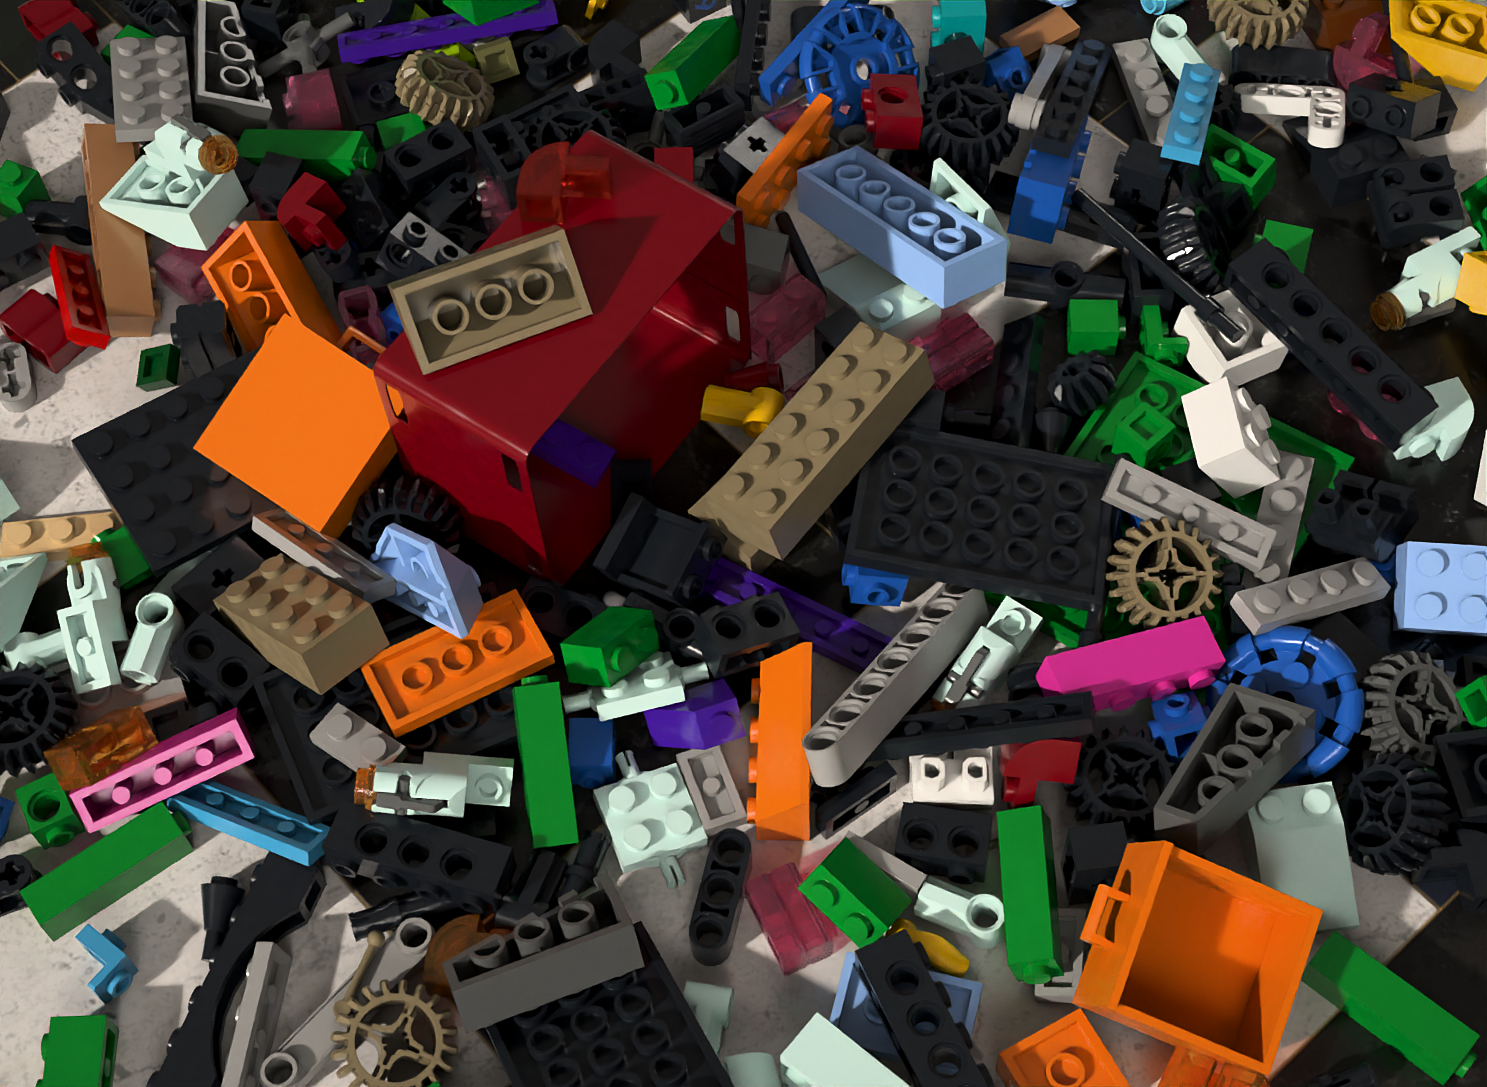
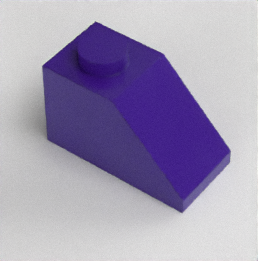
(701, 722)

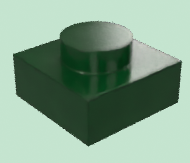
(158, 367)

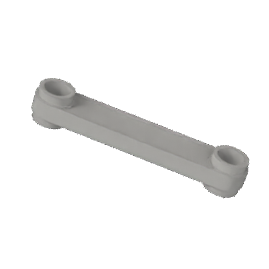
(1029, 107)
(310, 1044)

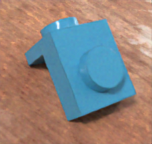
(117, 969)

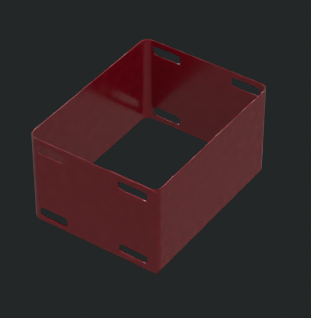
(620, 375)

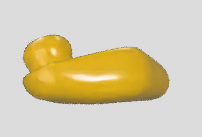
(939, 951)

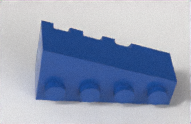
(1044, 189)

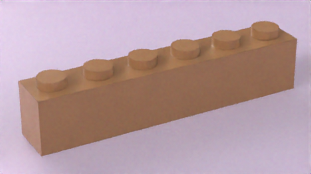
(118, 245)

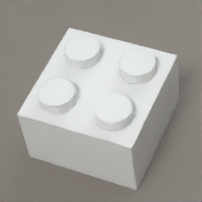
(1217, 357)
(1231, 437)

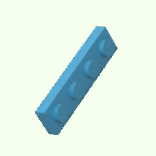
(1191, 113)
(251, 820)

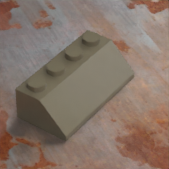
(490, 298)

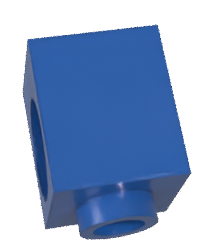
(592, 752)

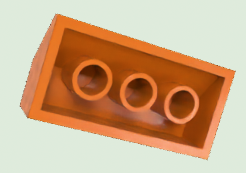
(261, 280)
(781, 765)

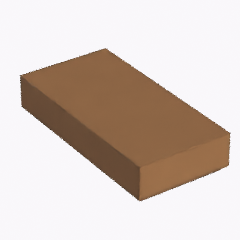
(1049, 27)

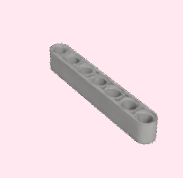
(893, 683)

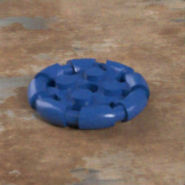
(846, 50)
(1305, 685)

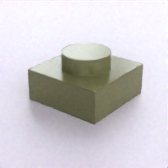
(496, 60)

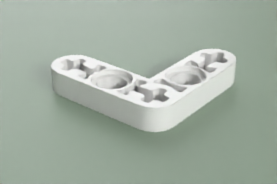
(1320, 103)

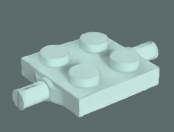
(646, 687)
(650, 818)

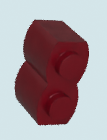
(47, 16)
(38, 326)

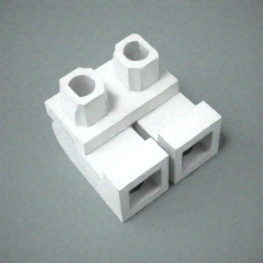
(953, 783)

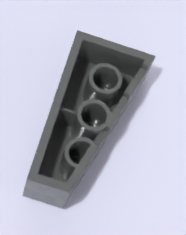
(1232, 765)

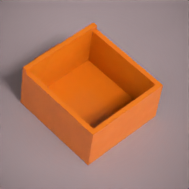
(306, 426)
(1196, 955)

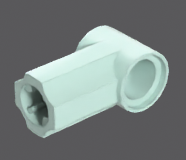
(1173, 45)
(152, 640)
(30, 648)
(958, 909)
(712, 1009)

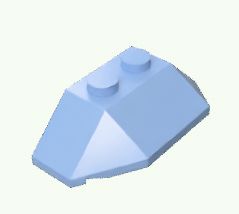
(429, 580)

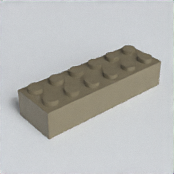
(820, 440)

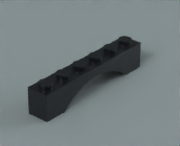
(277, 904)

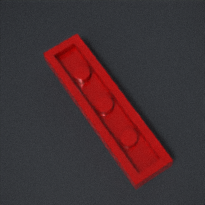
(79, 297)

